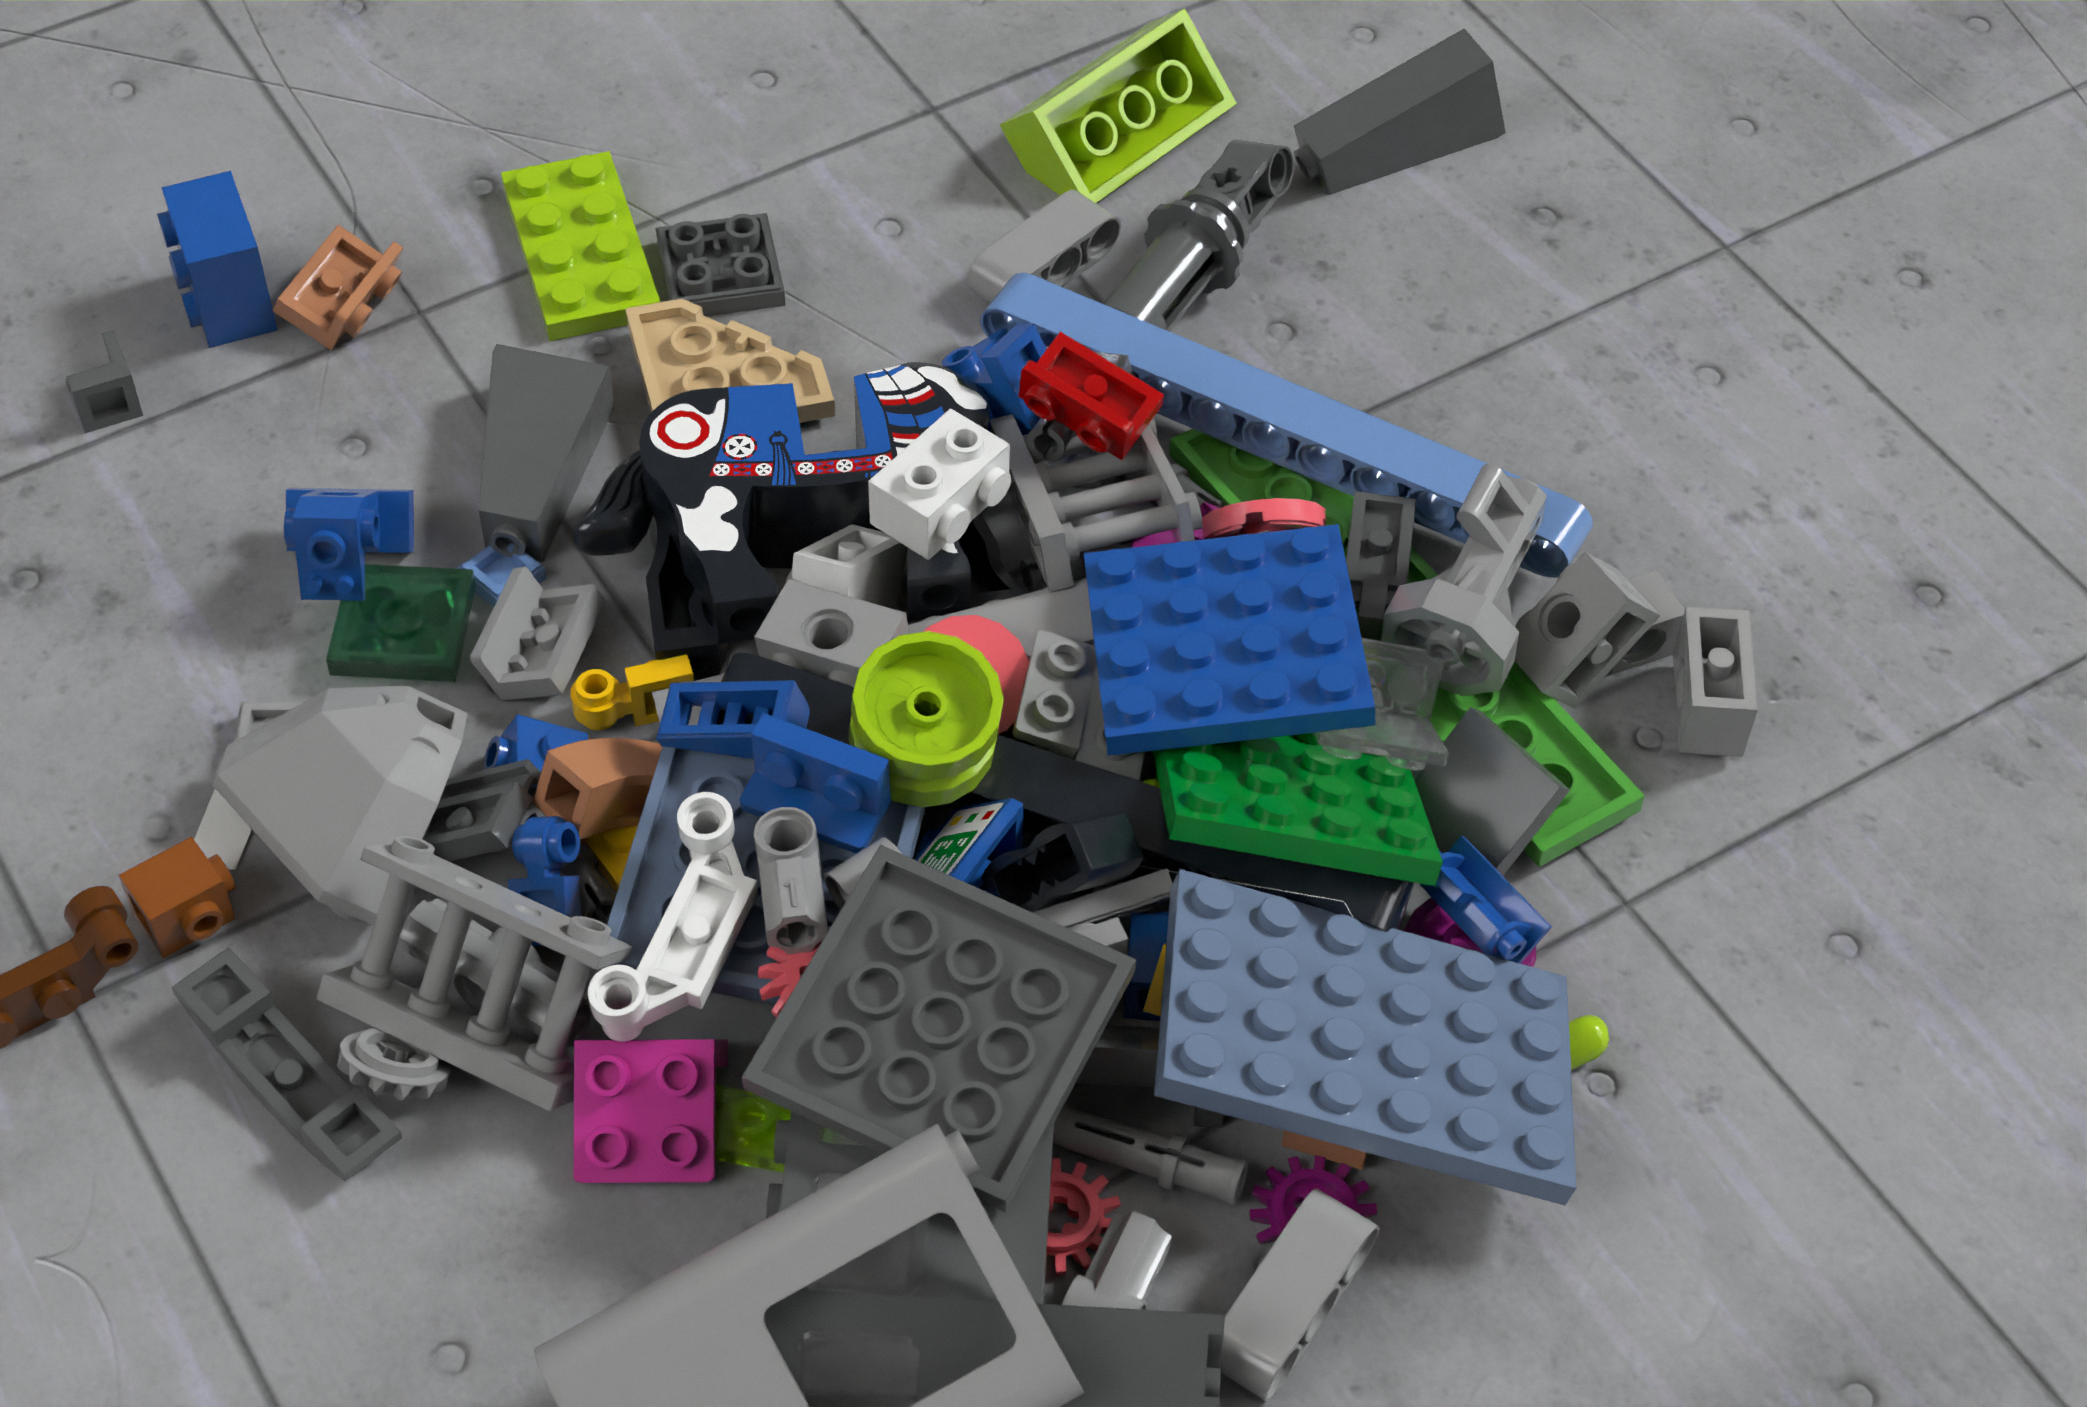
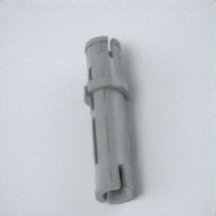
(1150, 1154)

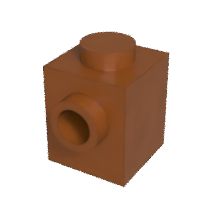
(179, 896)

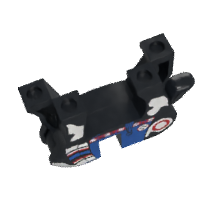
(735, 493)

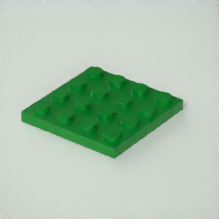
(1300, 806)

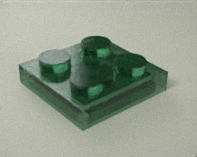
(405, 626)

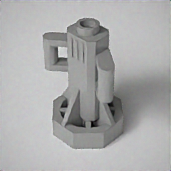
(1468, 606)

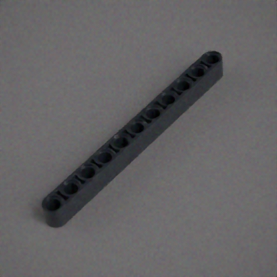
(1067, 790)

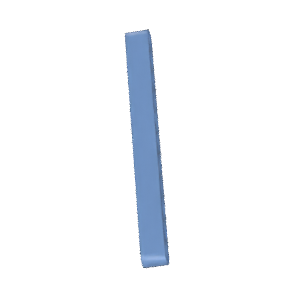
(1283, 418)

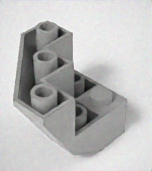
(343, 778)

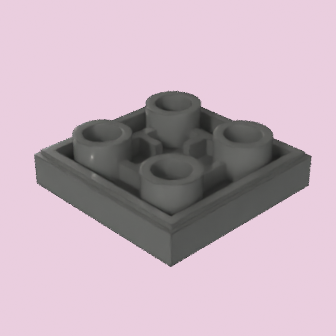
(722, 264)
(1487, 792)

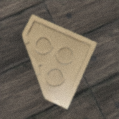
(688, 351)

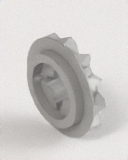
(391, 1065)

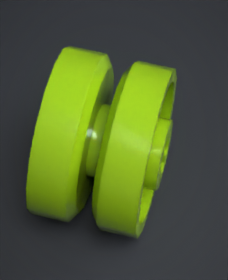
(929, 711)

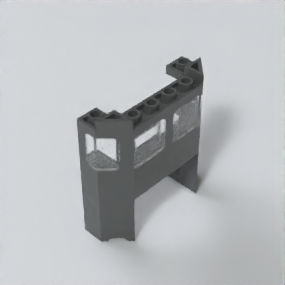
(925, 1313)

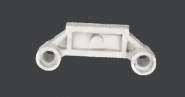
(692, 934)

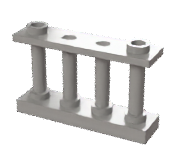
(1045, 513)
(425, 1014)

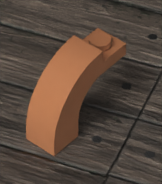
(597, 783)

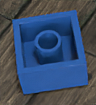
(216, 259)

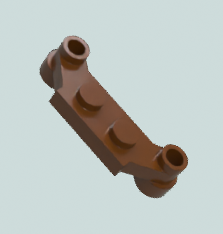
(66, 975)

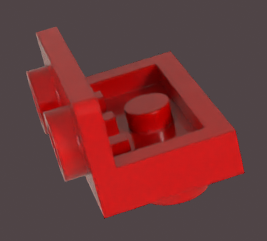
(1089, 396)

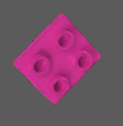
(646, 1110)

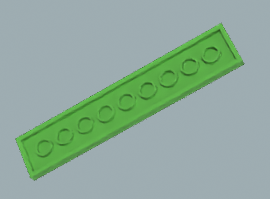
(1598, 788)

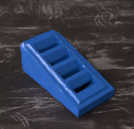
(732, 738)

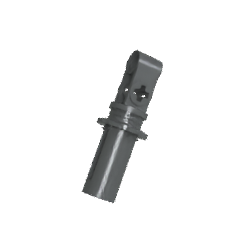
(1201, 237)

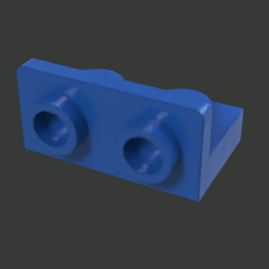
(828, 779)

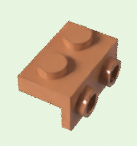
(336, 287)

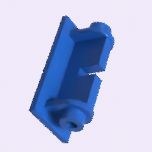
(1486, 904)

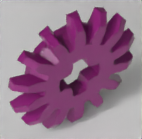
(1295, 1187)

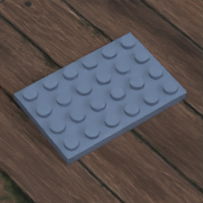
(1366, 1038)

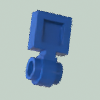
(544, 848)

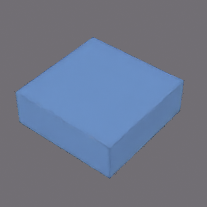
(494, 569)

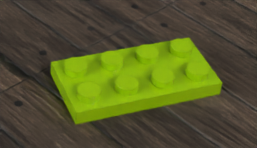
(578, 244)

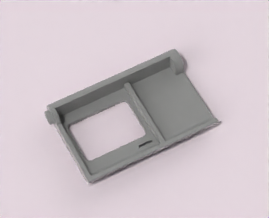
(703, 1328)

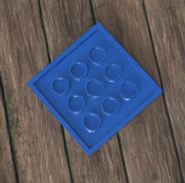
(1227, 640)

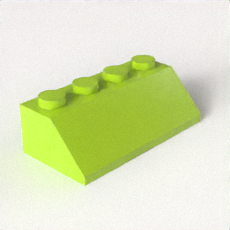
(1121, 110)

